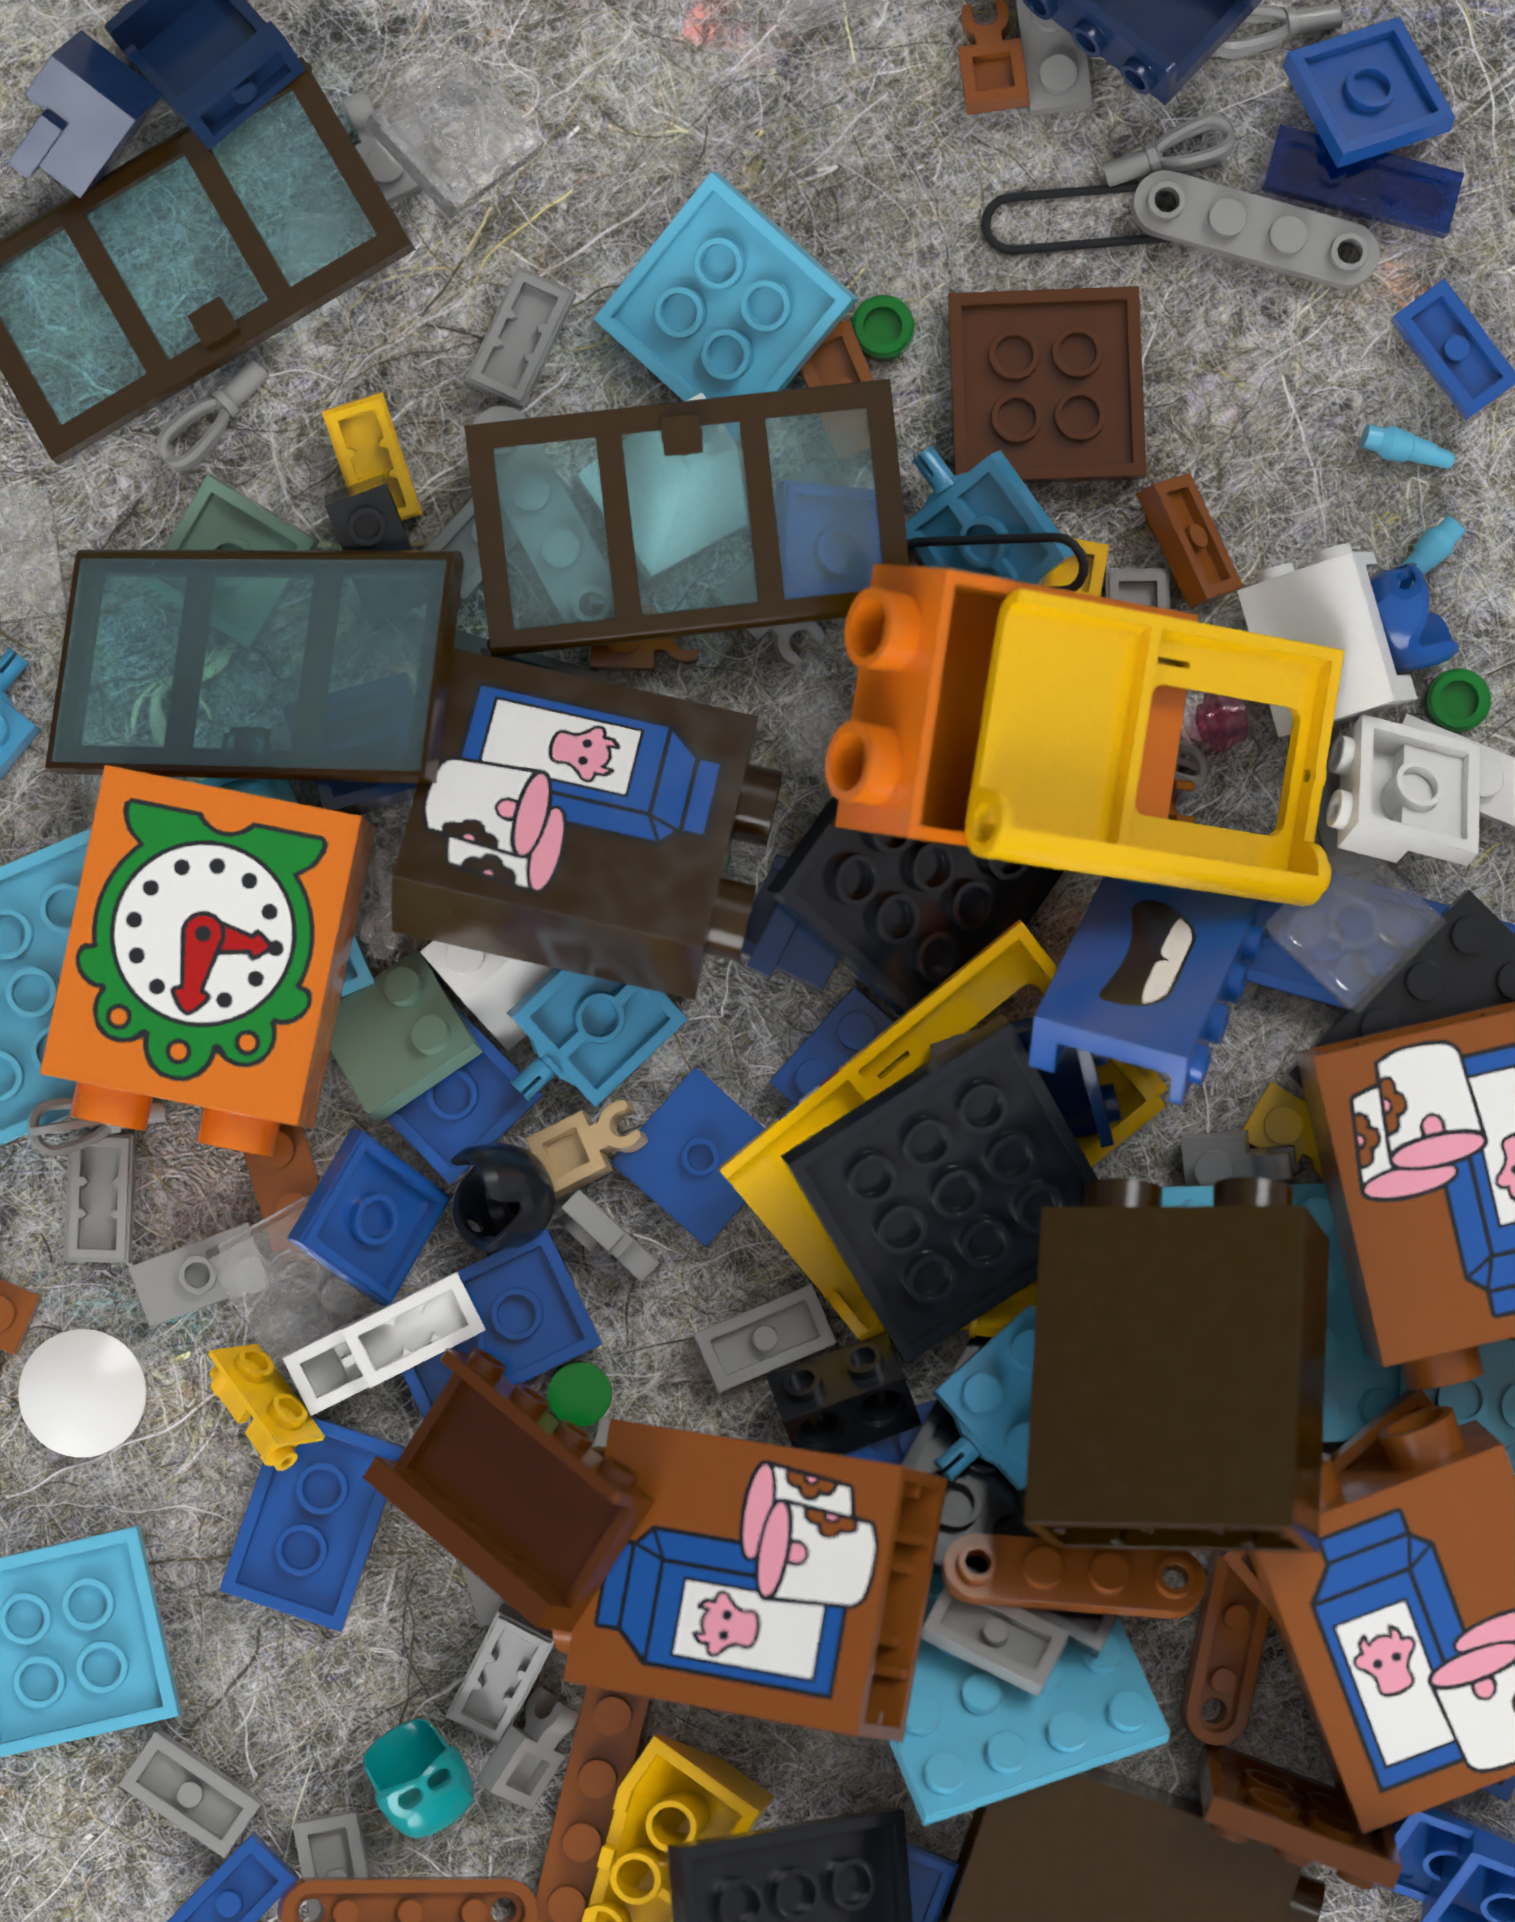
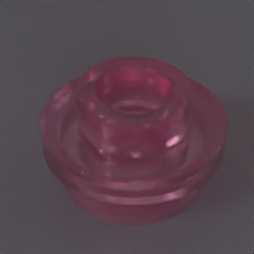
(1221, 721)

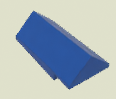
(1456, 1867)

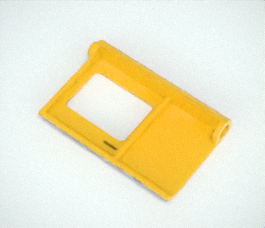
(1070, 735)
(947, 1011)

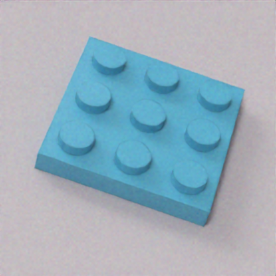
(724, 300)
(81, 1642)

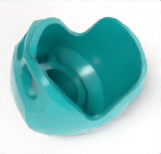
(418, 1779)

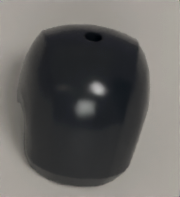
(504, 1194)

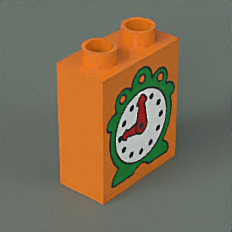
(206, 957)

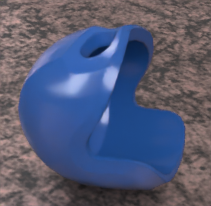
(1412, 633)

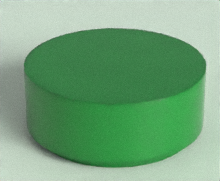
(883, 327)
(1457, 700)
(580, 1393)

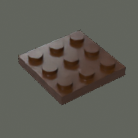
(1049, 382)
(1294, 1815)

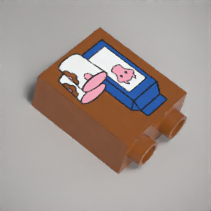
(1422, 1186)
(764, 1583)
(1407, 1618)

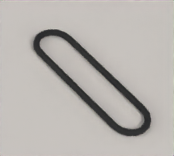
(1064, 245)
(1013, 539)

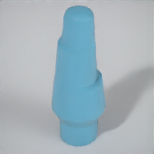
(1402, 446)
(1435, 545)

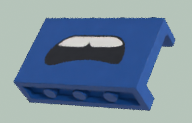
(1150, 979)

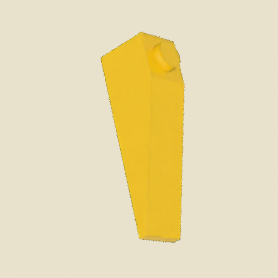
(666, 1800)

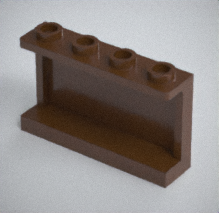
(514, 1492)

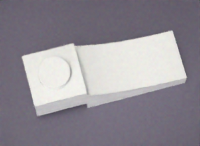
(383, 1343)

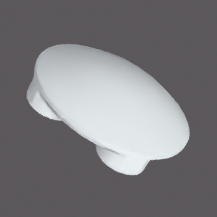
(82, 1393)

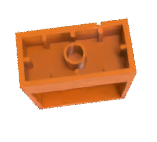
(921, 697)

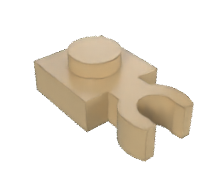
(578, 1149)

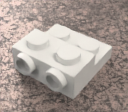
(1405, 792)

